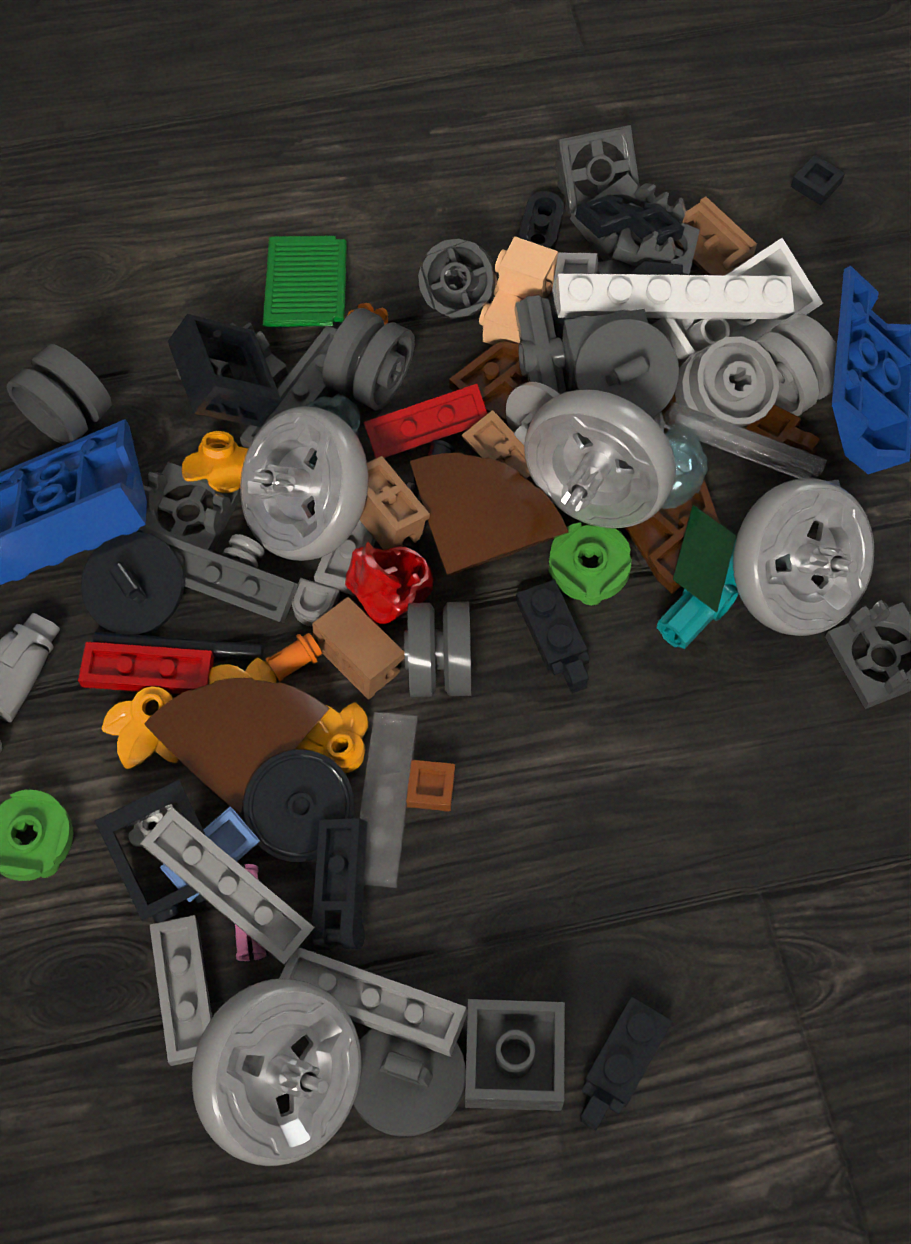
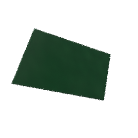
(704, 558)

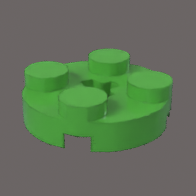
(585, 583)
(53, 837)

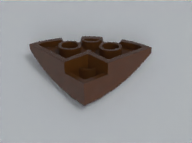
(482, 509)
(234, 727)

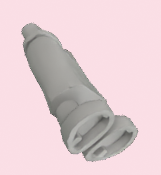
(22, 661)

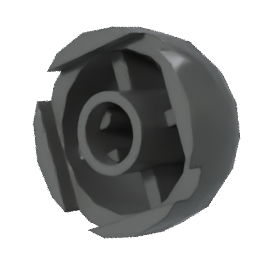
(442, 277)

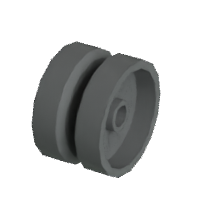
(368, 358)
(59, 394)
(438, 649)

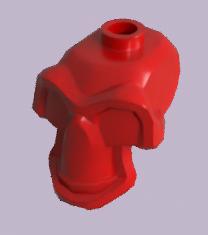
(388, 580)

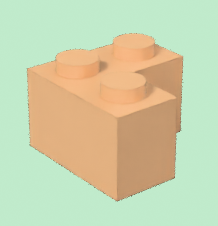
(523, 272)

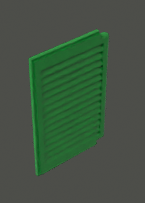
(305, 281)

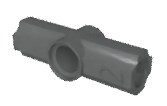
(539, 349)

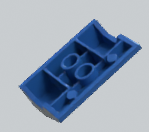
(871, 381)
(69, 501)

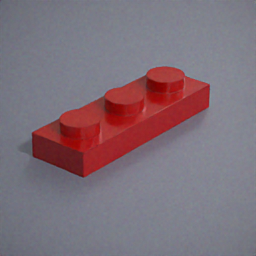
(425, 421)
(144, 666)

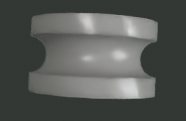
(244, 550)

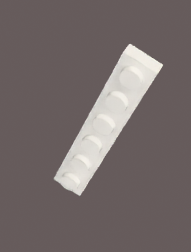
(675, 296)

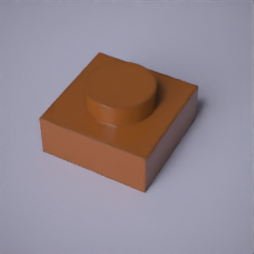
(430, 785)

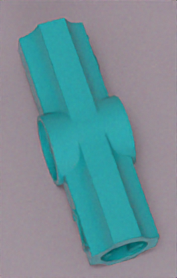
(690, 615)

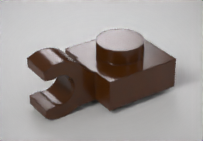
(783, 427)

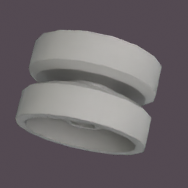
(804, 361)
(729, 381)

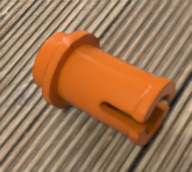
(294, 656)

